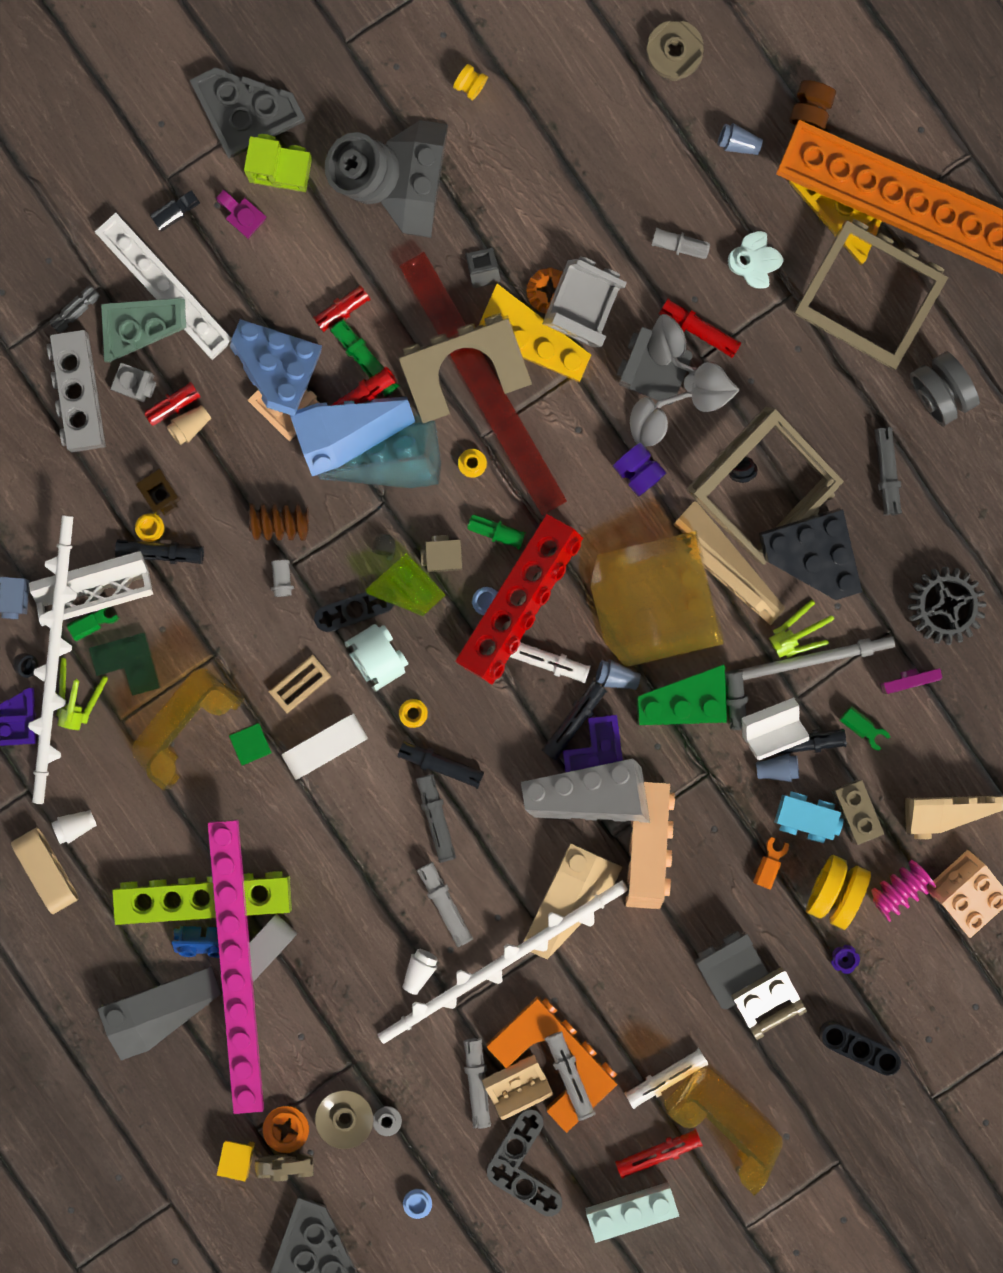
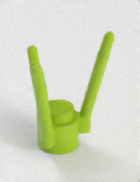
(784, 642)
(71, 715)

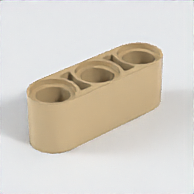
(44, 870)

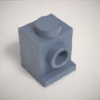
(13, 597)

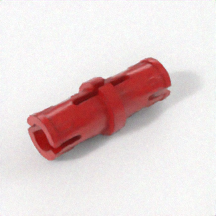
(341, 308)

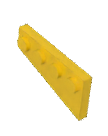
(537, 341)

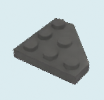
(244, 108)
(312, 1243)

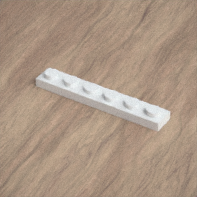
(162, 283)

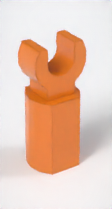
(769, 865)

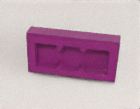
(911, 679)

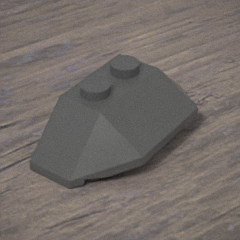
(420, 166)

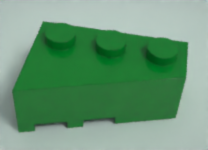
(686, 701)

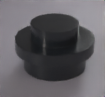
(744, 471)

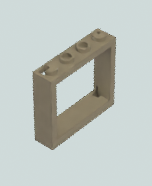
(906, 257)
(737, 450)

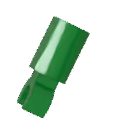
(89, 624)
(862, 726)

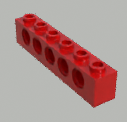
(518, 584)

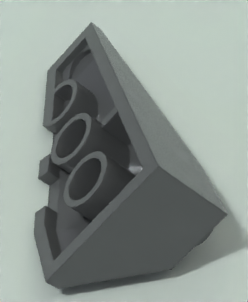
(149, 1016)

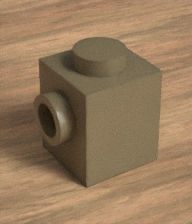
(442, 554)

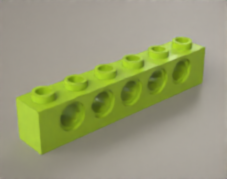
(129, 912)

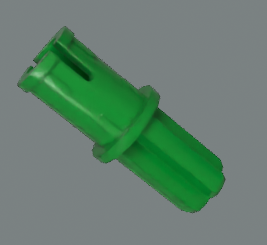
(496, 531)

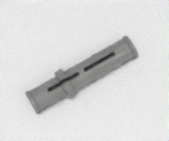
(439, 894)
(565, 1064)
(476, 1070)

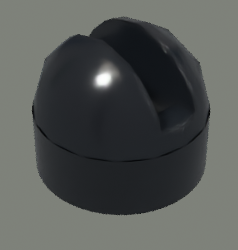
(25, 664)

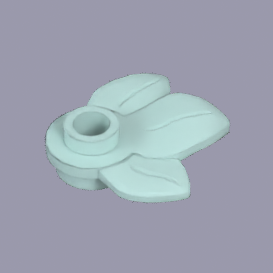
(758, 257)

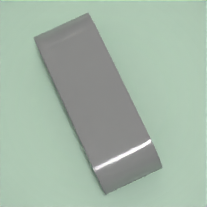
(269, 944)

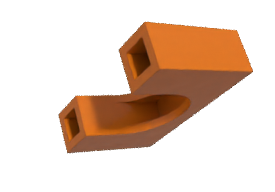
(533, 1026)

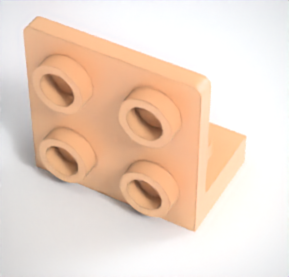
(968, 893)

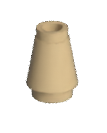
(188, 424)

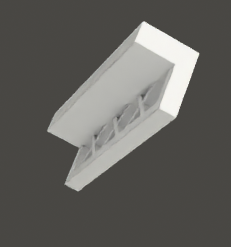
(93, 581)

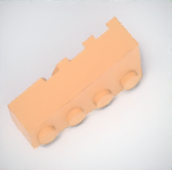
(649, 850)

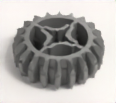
(941, 592)

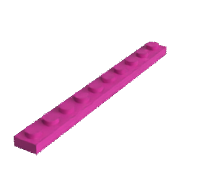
(235, 966)

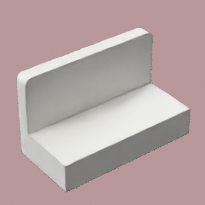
(774, 729)

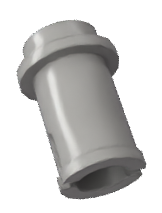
(281, 578)

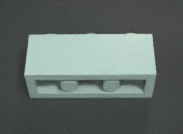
(632, 1212)

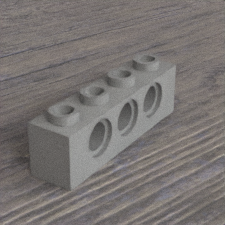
(91, 433)

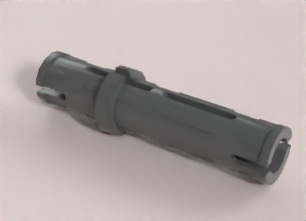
(888, 471)
(434, 812)

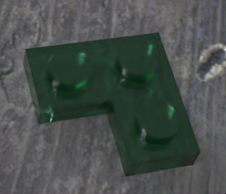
(129, 654)

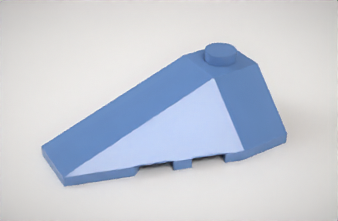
(342, 432)

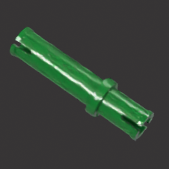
(360, 353)

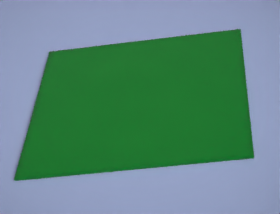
(250, 744)

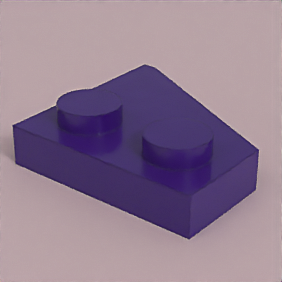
(14, 719)

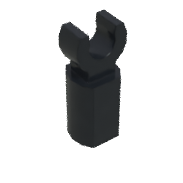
(174, 211)

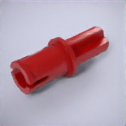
(171, 404)

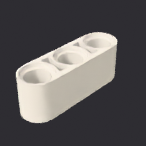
(324, 746)

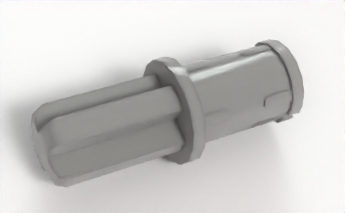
(681, 243)

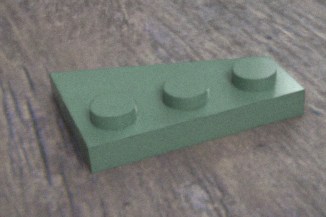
(139, 324)

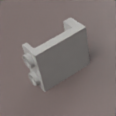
(583, 301)

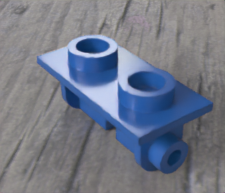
(192, 943)

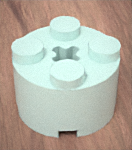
(376, 656)

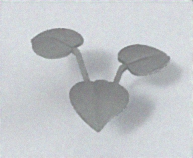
(706, 385)

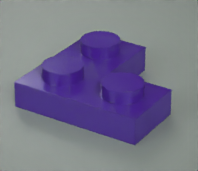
(604, 746)

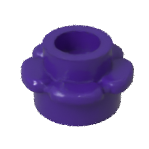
(853, 959)

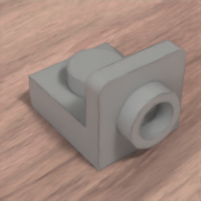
(133, 382)

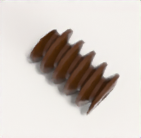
(278, 522)

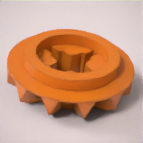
(538, 281)
(273, 1135)

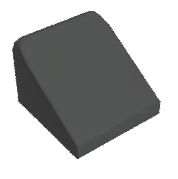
(483, 267)

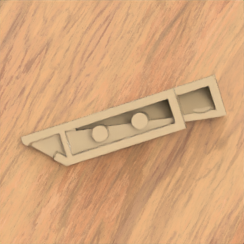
(729, 565)

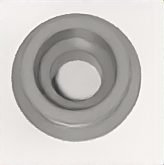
(391, 1112)

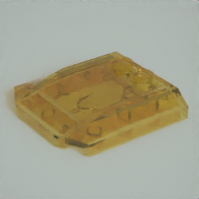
(655, 600)

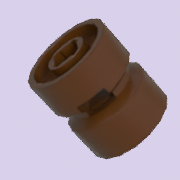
(813, 102)

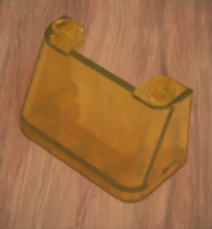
(151, 747)
(711, 1097)

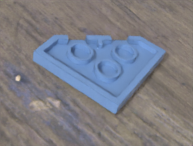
(275, 364)

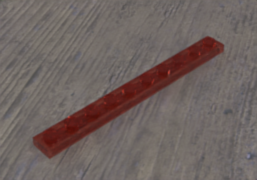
(484, 387)

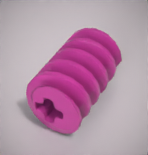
(901, 889)

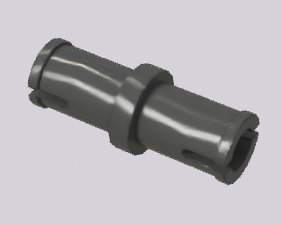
(735, 698)

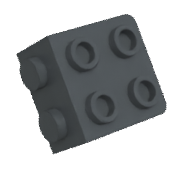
(645, 375)
(730, 967)

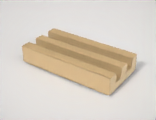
(318, 668)

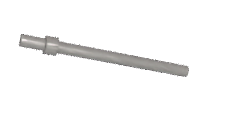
(863, 648)

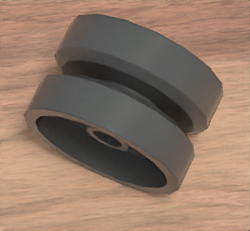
(362, 168)
(945, 388)

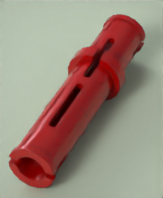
(700, 328)
(369, 388)
(691, 1142)

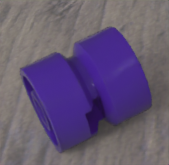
(639, 469)

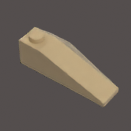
(945, 813)
(574, 884)

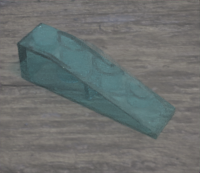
(401, 460)

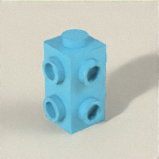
(818, 820)

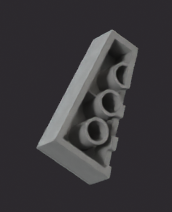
(592, 793)

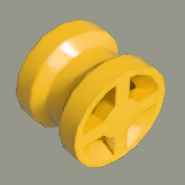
(470, 82)

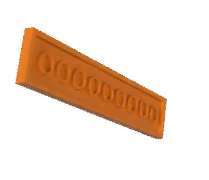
(894, 194)

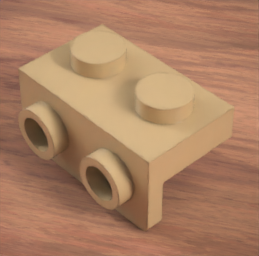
(517, 1087)

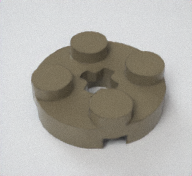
(675, 66)
(279, 1166)

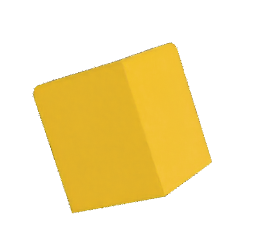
(235, 1160)

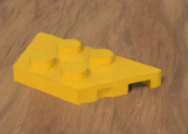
(835, 214)

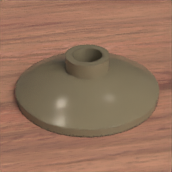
(341, 1134)

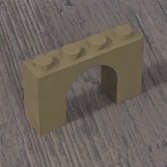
(493, 338)

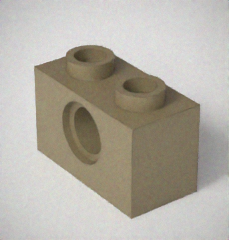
(857, 812)

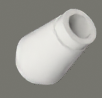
(72, 826)
(419, 970)

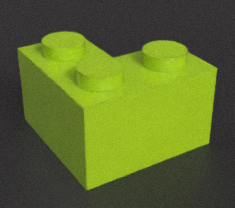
(277, 166)

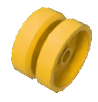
(838, 892)

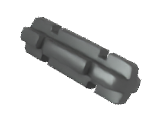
(74, 309)

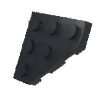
(816, 553)

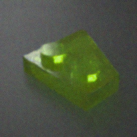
(407, 587)

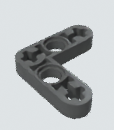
(513, 1161)

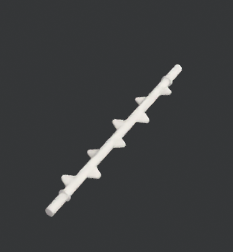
(56, 648)
(493, 971)

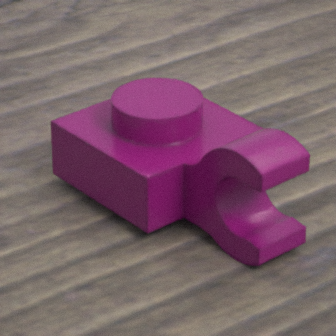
(243, 215)

